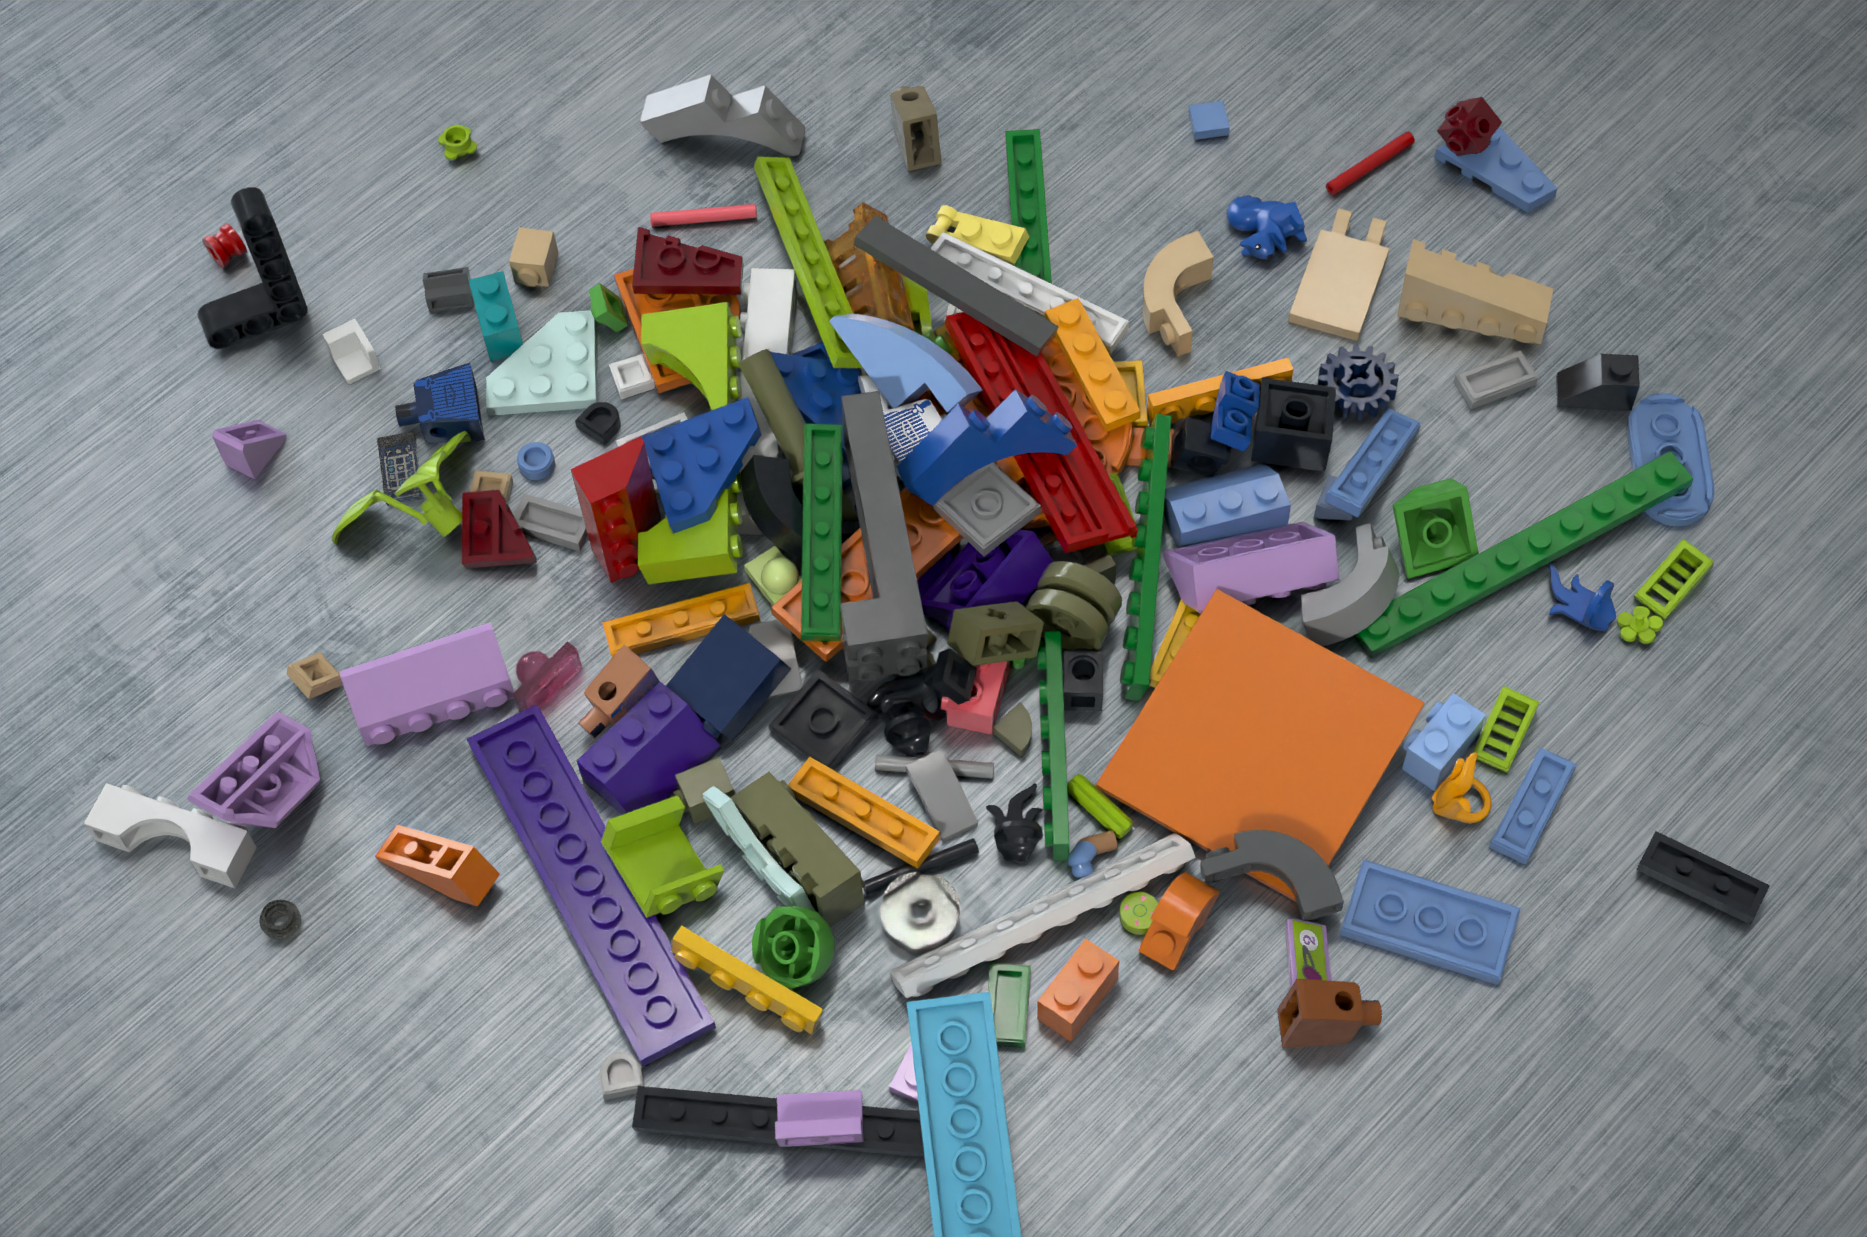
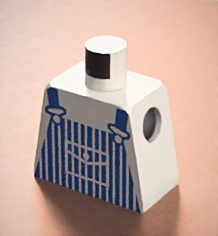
(909, 426)

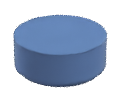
(535, 461)

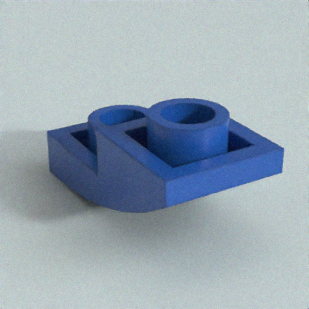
(1234, 411)

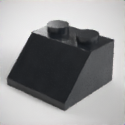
(1294, 424)

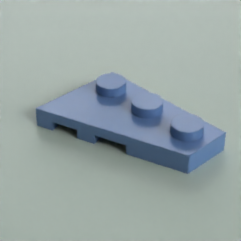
(1505, 170)

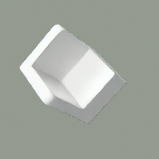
(351, 351)

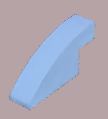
(905, 362)

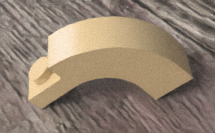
(1169, 273)

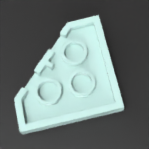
(549, 370)

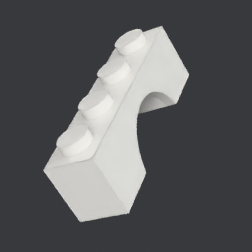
(128, 818)

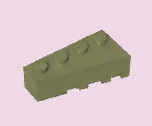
(801, 847)

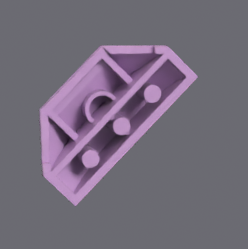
(262, 776)

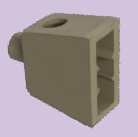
(915, 112)

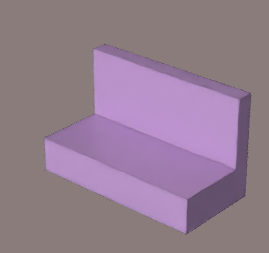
(819, 1118)

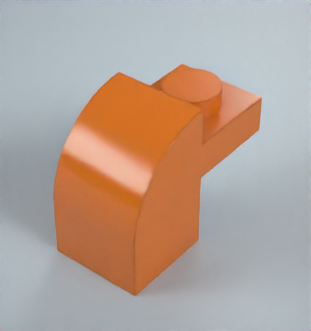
(1176, 919)

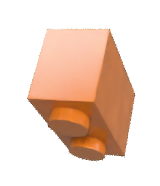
(1078, 989)

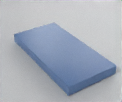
(1430, 922)

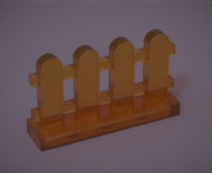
(882, 286)

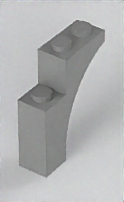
(709, 109)

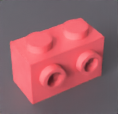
(985, 700)

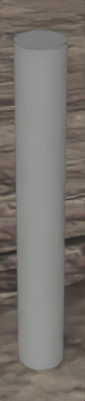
(960, 768)

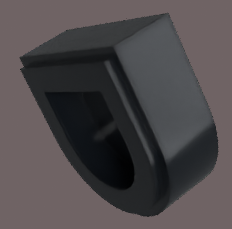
(599, 421)

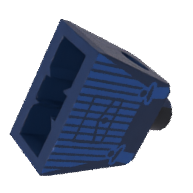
(444, 406)

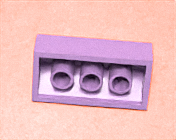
(1255, 564)
(427, 684)

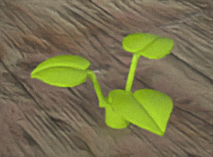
(437, 508)

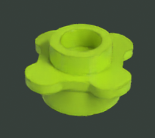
(457, 142)

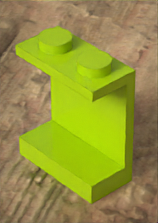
(658, 858)

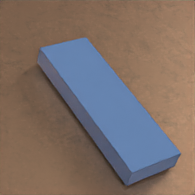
(1532, 806)

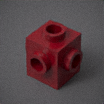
(1469, 126)

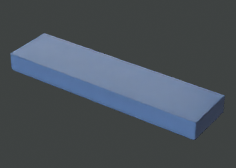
(1372, 462)

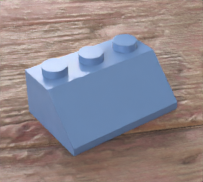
(1226, 505)

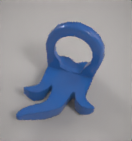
(1582, 604)

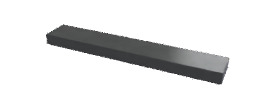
(956, 285)

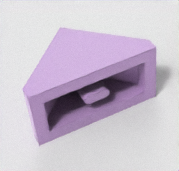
(248, 446)

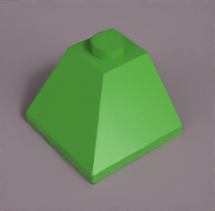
(1435, 527)

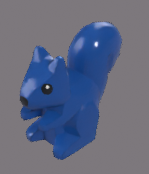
(1271, 220)

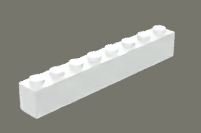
(766, 326)

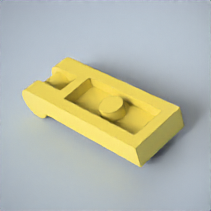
(990, 236)

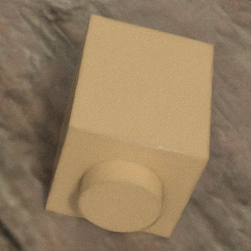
(533, 257)

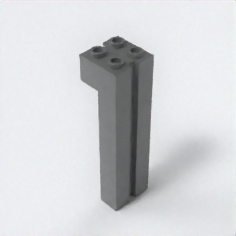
(890, 630)

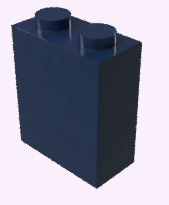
(728, 678)

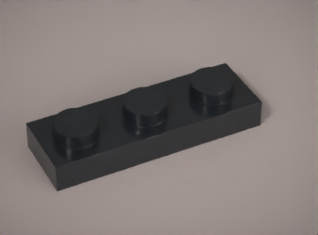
(1703, 877)

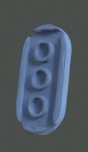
(1665, 425)

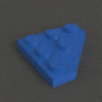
(817, 387)
(700, 460)

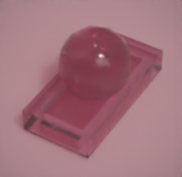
(544, 676)

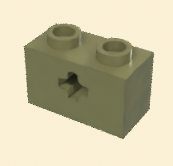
(995, 633)

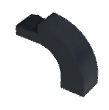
(775, 506)

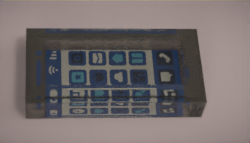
(398, 462)

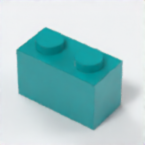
(496, 315)

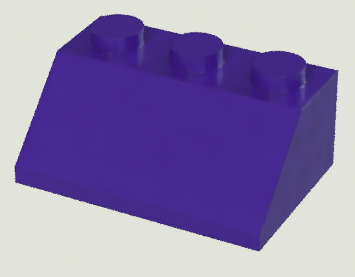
(999, 577)
(645, 750)

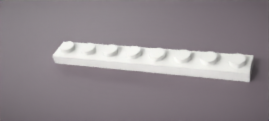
(1029, 921)

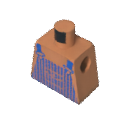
(617, 690)

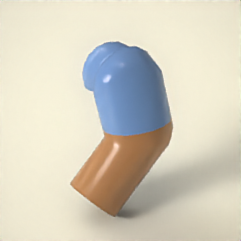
(1087, 848)

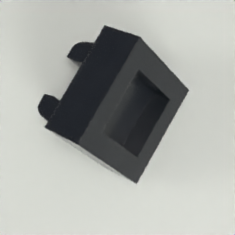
(952, 676)

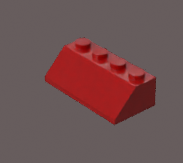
(616, 505)

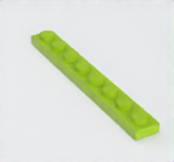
(806, 253)

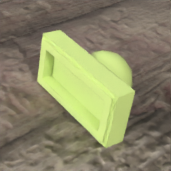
(773, 574)

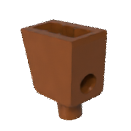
(1324, 1013)

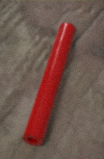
(1370, 163)

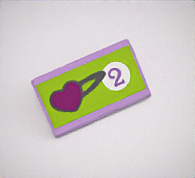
(1307, 951)

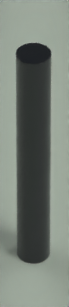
(931, 863)

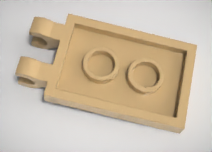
(1341, 279)

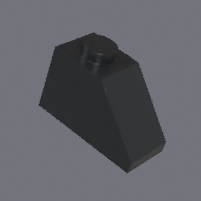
(1600, 383)

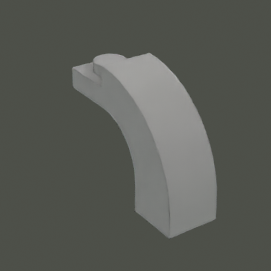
(1358, 599)

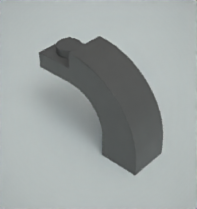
(1284, 858)

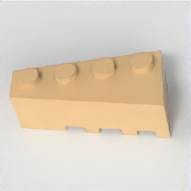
(1472, 297)

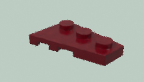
(678, 268)

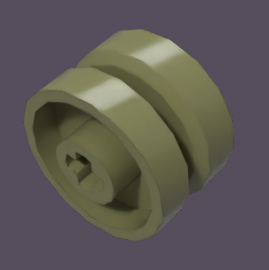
(1076, 603)

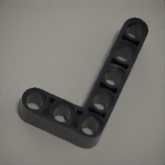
(267, 304)

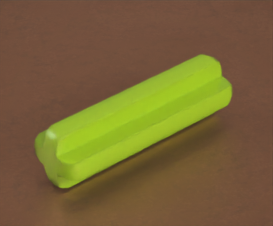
(1099, 805)

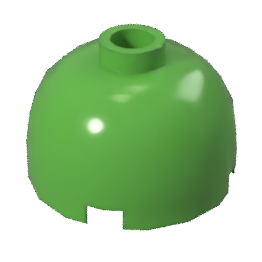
(793, 945)

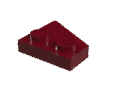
(491, 532)

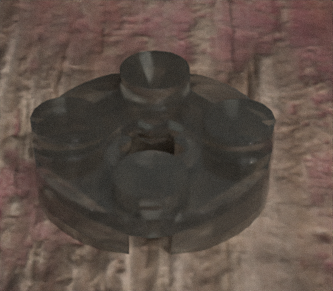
(916, 934)

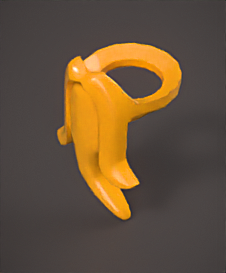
(1449, 794)

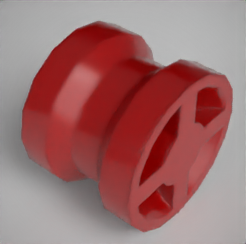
(224, 245)

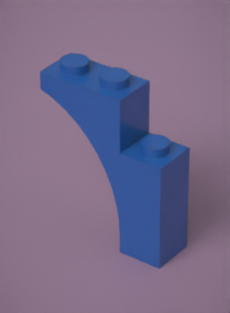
(971, 441)

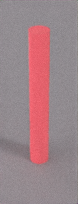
(703, 215)

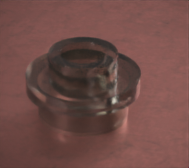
(275, 910)

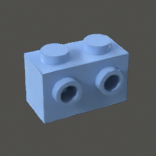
(1446, 737)

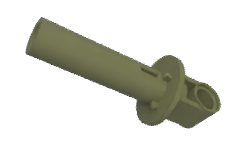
(783, 417)

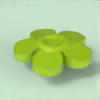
(1639, 624)

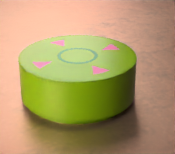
(1136, 912)

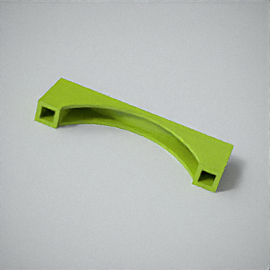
(703, 350)

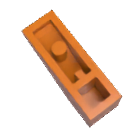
(440, 864)

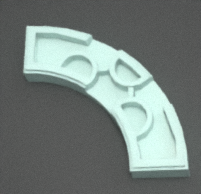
(755, 854)

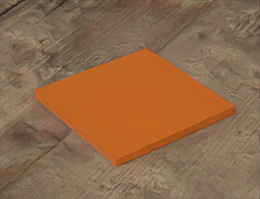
(1259, 737)

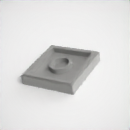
(987, 508)

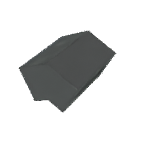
(447, 289)

